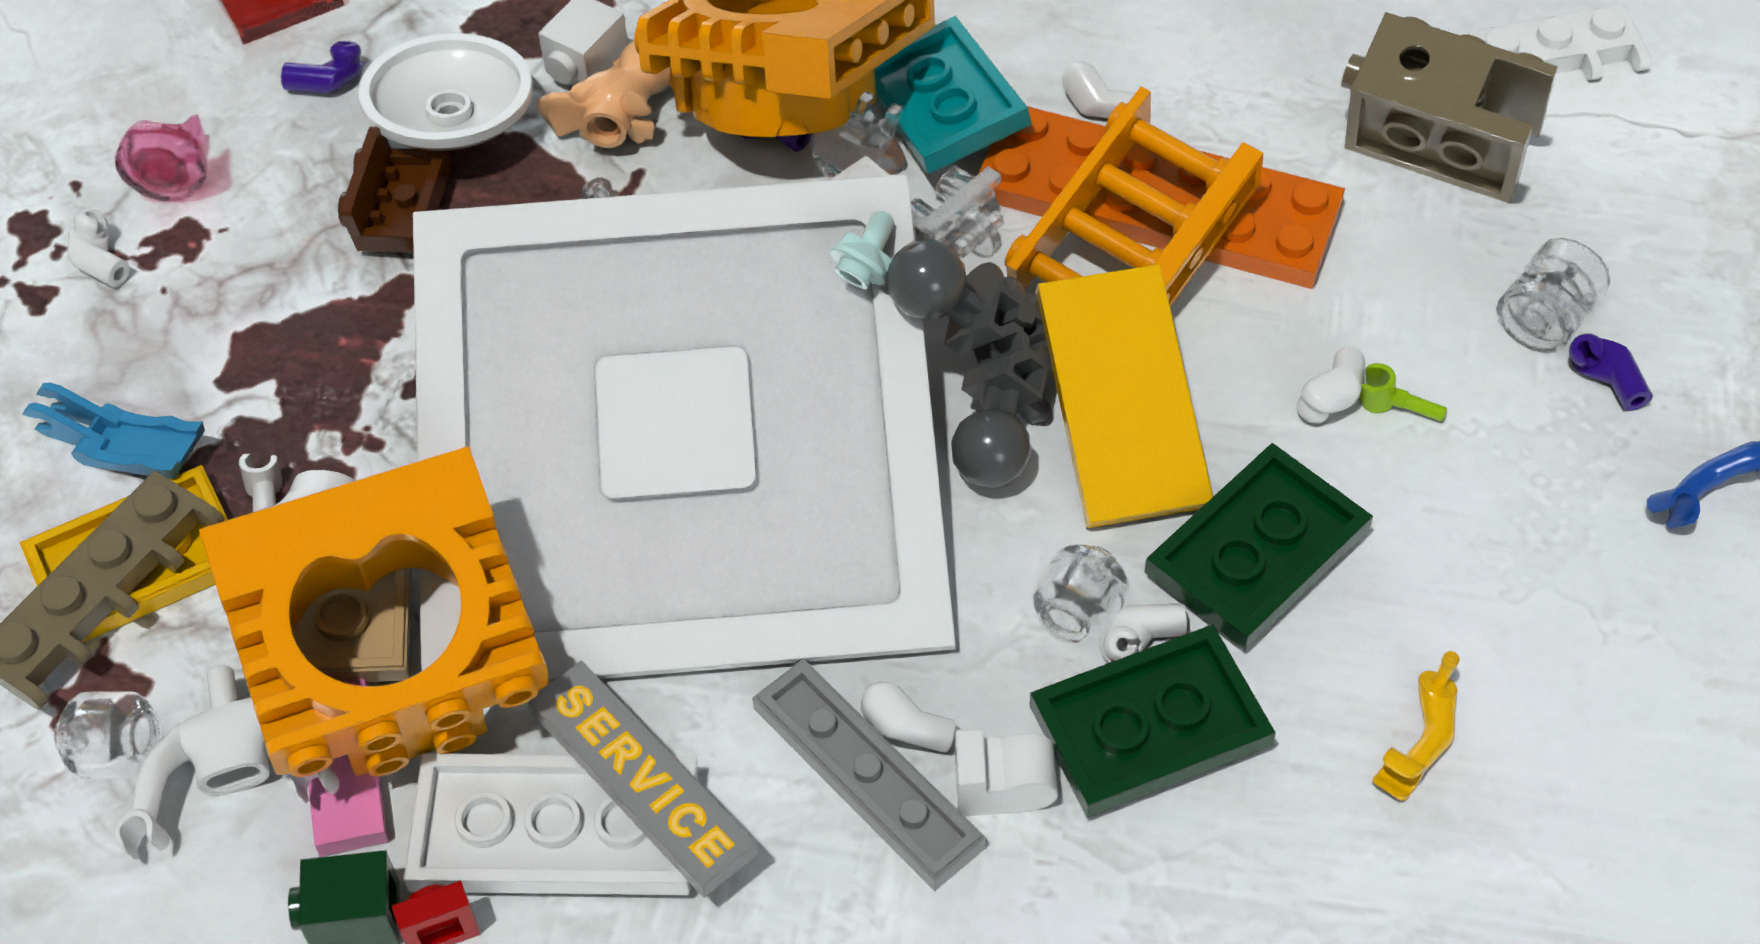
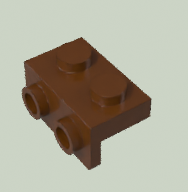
(387, 190)

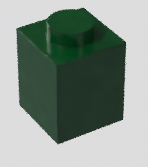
(346, 899)

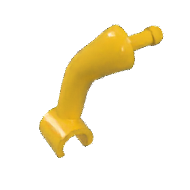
(1438, 704)

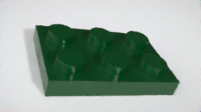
(1258, 545)
(1151, 720)

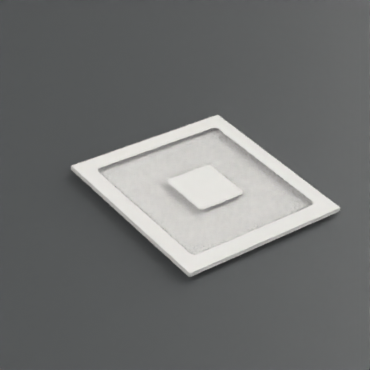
(687, 426)

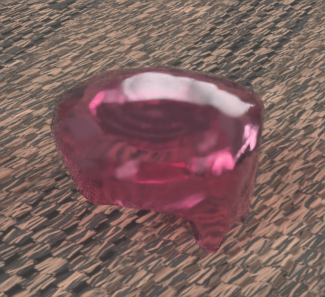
(164, 158)

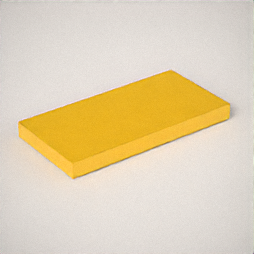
(1123, 396)

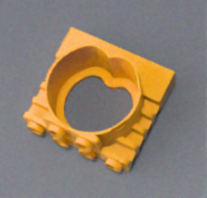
(775, 62)
(350, 537)

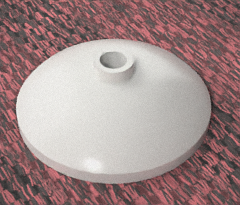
(445, 91)

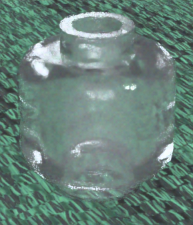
(1080, 593)
(107, 734)

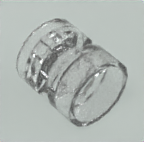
(1553, 295)

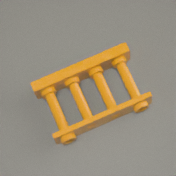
(1194, 226)

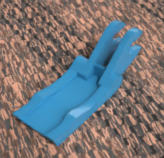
(115, 437)

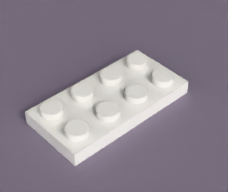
(529, 830)

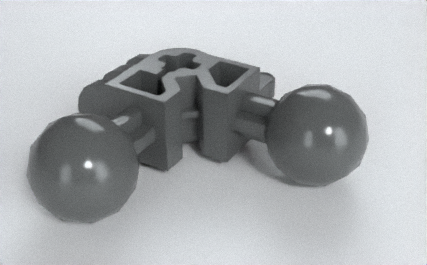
(1009, 344)

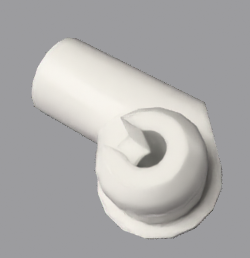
(89, 249)

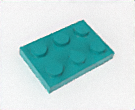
(948, 96)

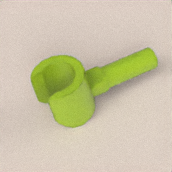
(1382, 394)

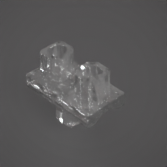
(967, 216)

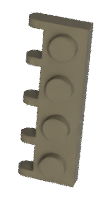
(96, 582)

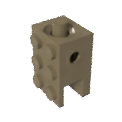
(1446, 105)

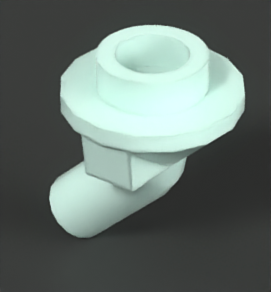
(862, 259)

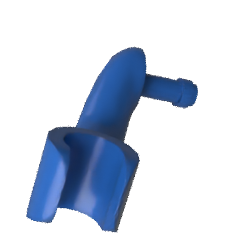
(1683, 500)

